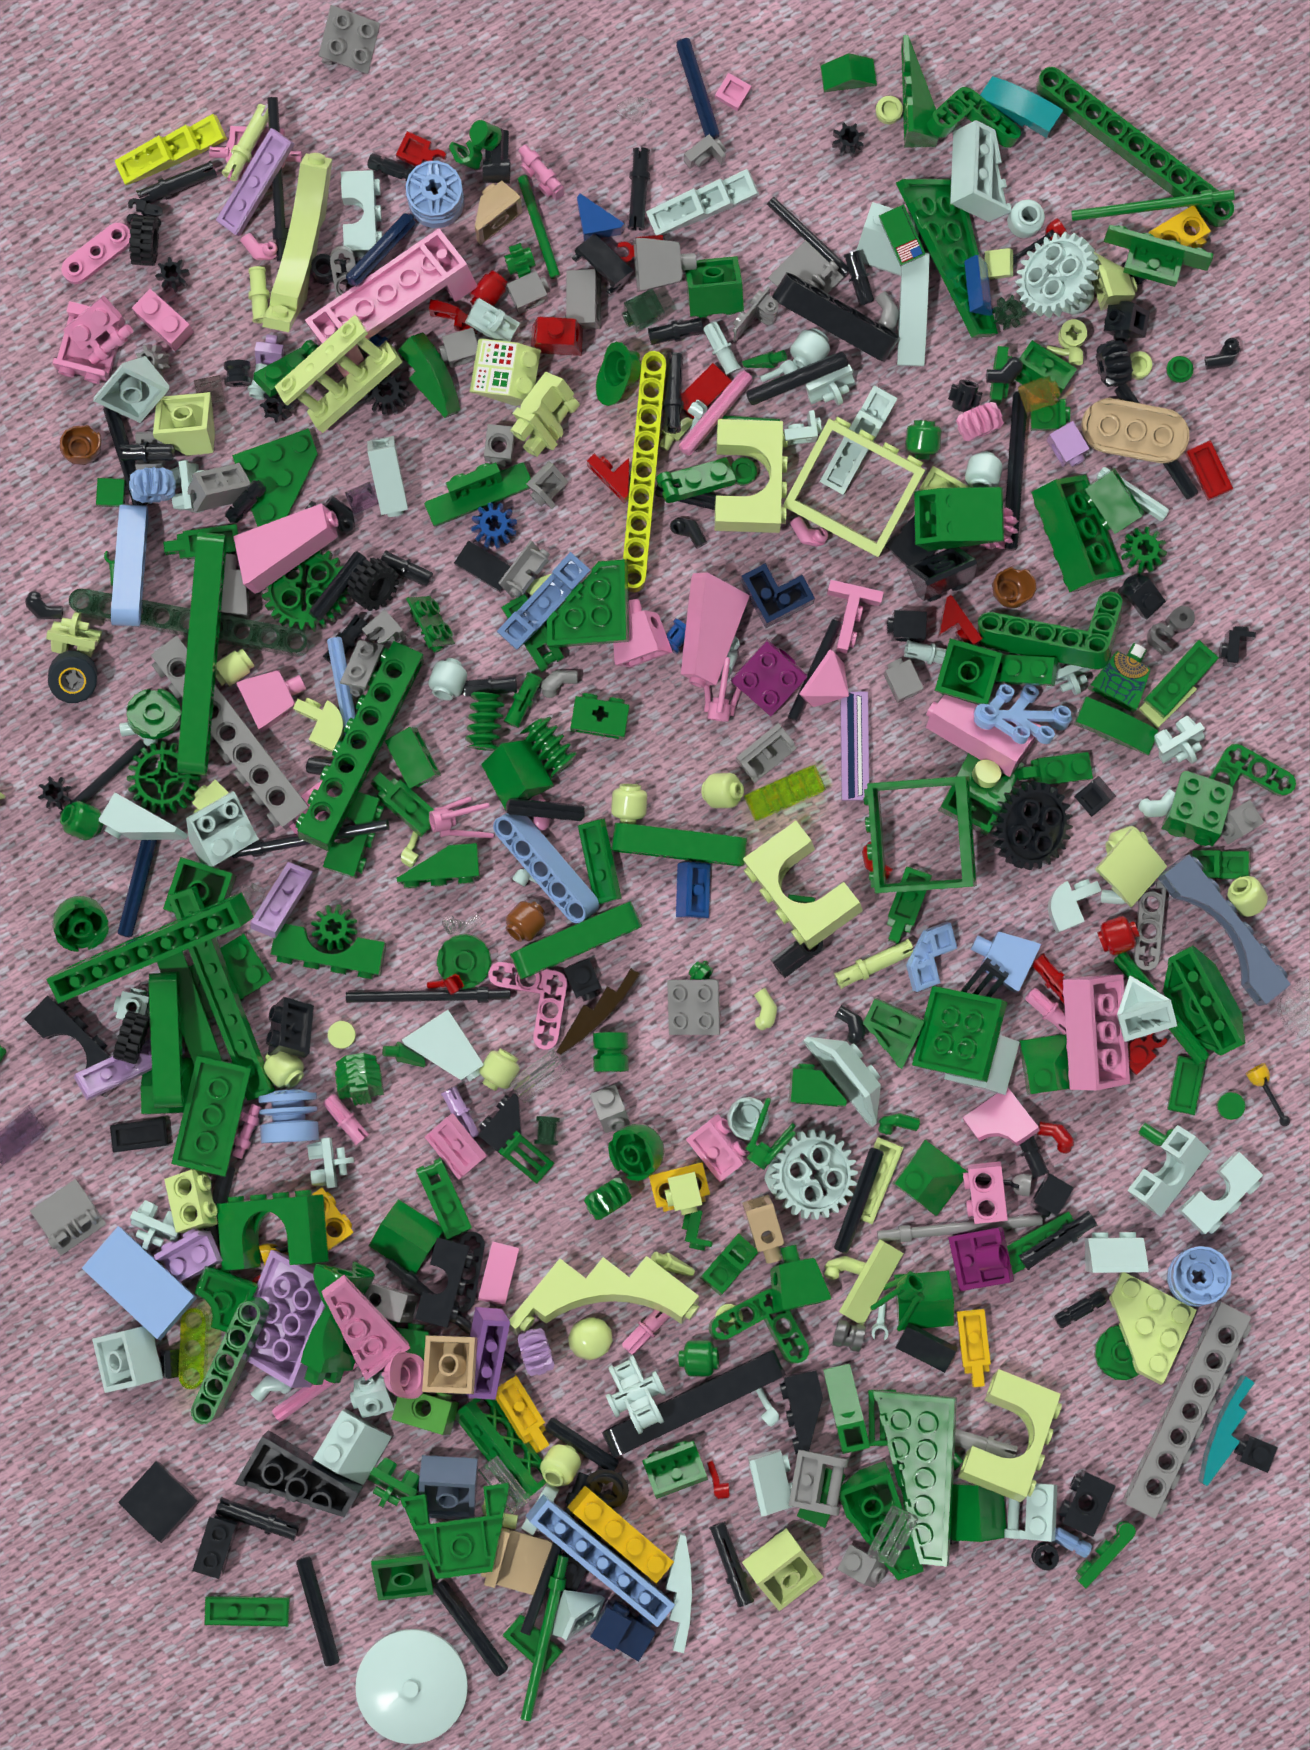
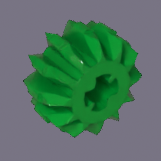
(1135, 554)
(329, 935)
(607, 1198)

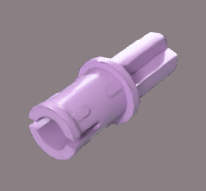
(458, 1108)

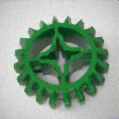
(164, 791)

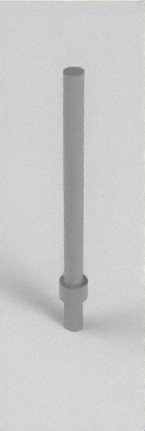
(905, 1233)

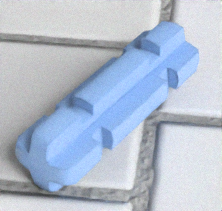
(1072, 1542)

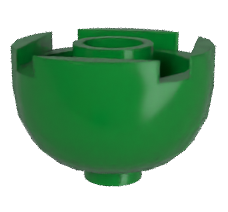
(80, 923)
(636, 1151)

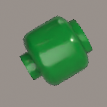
(923, 439)
(81, 820)
(699, 1358)

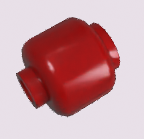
(1118, 935)

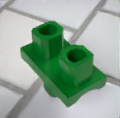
(383, 1478)

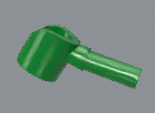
(111, 566)

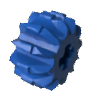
(484, 530)

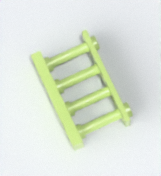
(352, 388)

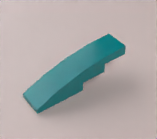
(1220, 1441)

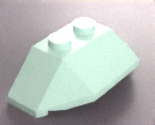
(849, 1073)

